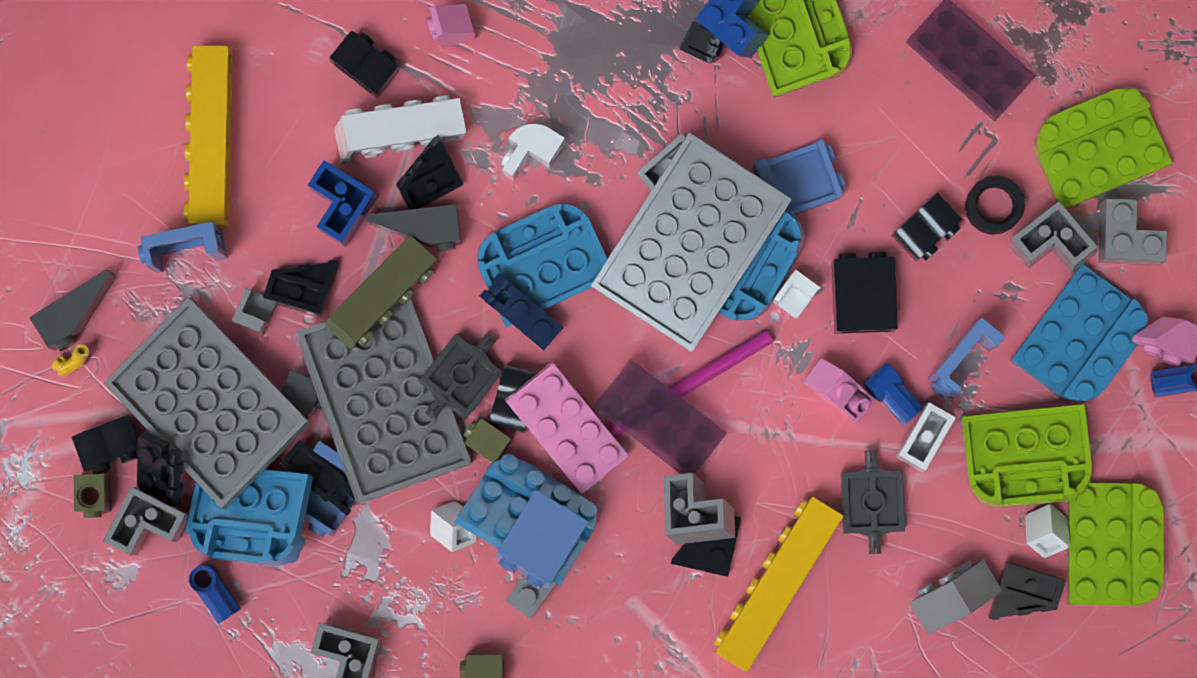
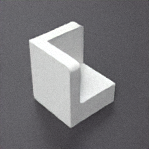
(796, 294)
(446, 531)
(1047, 531)

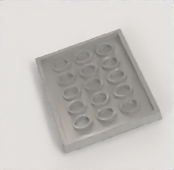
(691, 241)
(208, 402)
(380, 406)

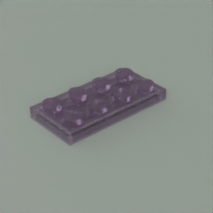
(970, 59)
(659, 419)

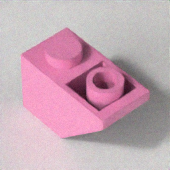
(450, 24)
(1171, 338)
(839, 390)

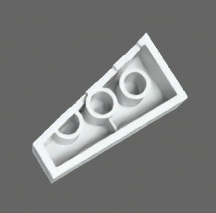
(398, 127)

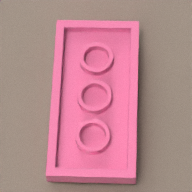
(566, 427)

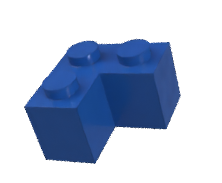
(732, 26)
(348, 200)

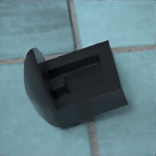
(702, 44)

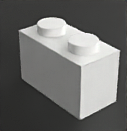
(925, 437)

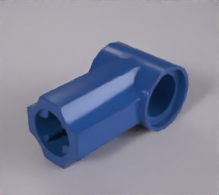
(1173, 381)
(888, 388)
(216, 595)

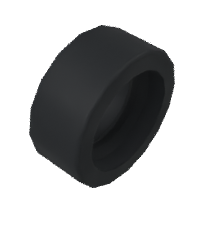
(1017, 202)

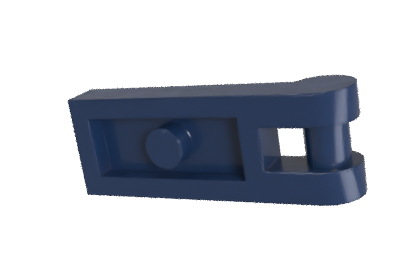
(522, 312)

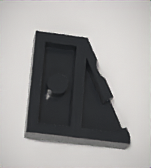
(429, 176)
(301, 287)
(708, 556)
(1025, 592)

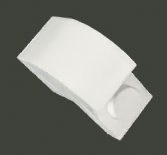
(531, 141)

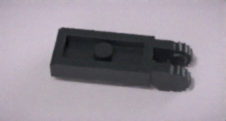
(325, 477)

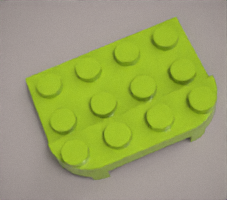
(803, 42)
(1099, 146)
(1028, 456)
(1115, 545)

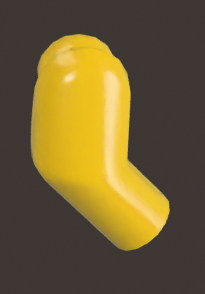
(77, 360)

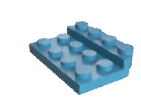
(544, 255)
(766, 271)
(1082, 338)
(505, 493)
(258, 526)

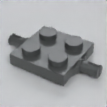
(460, 376)
(872, 502)

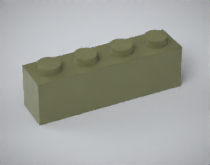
(380, 293)

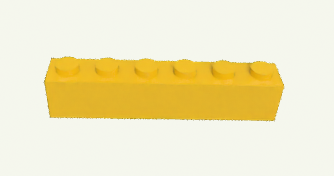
(209, 135)
(778, 583)

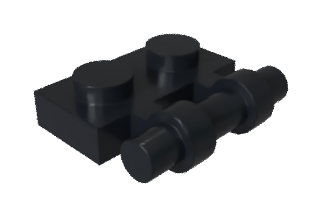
(159, 468)

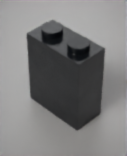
(864, 293)

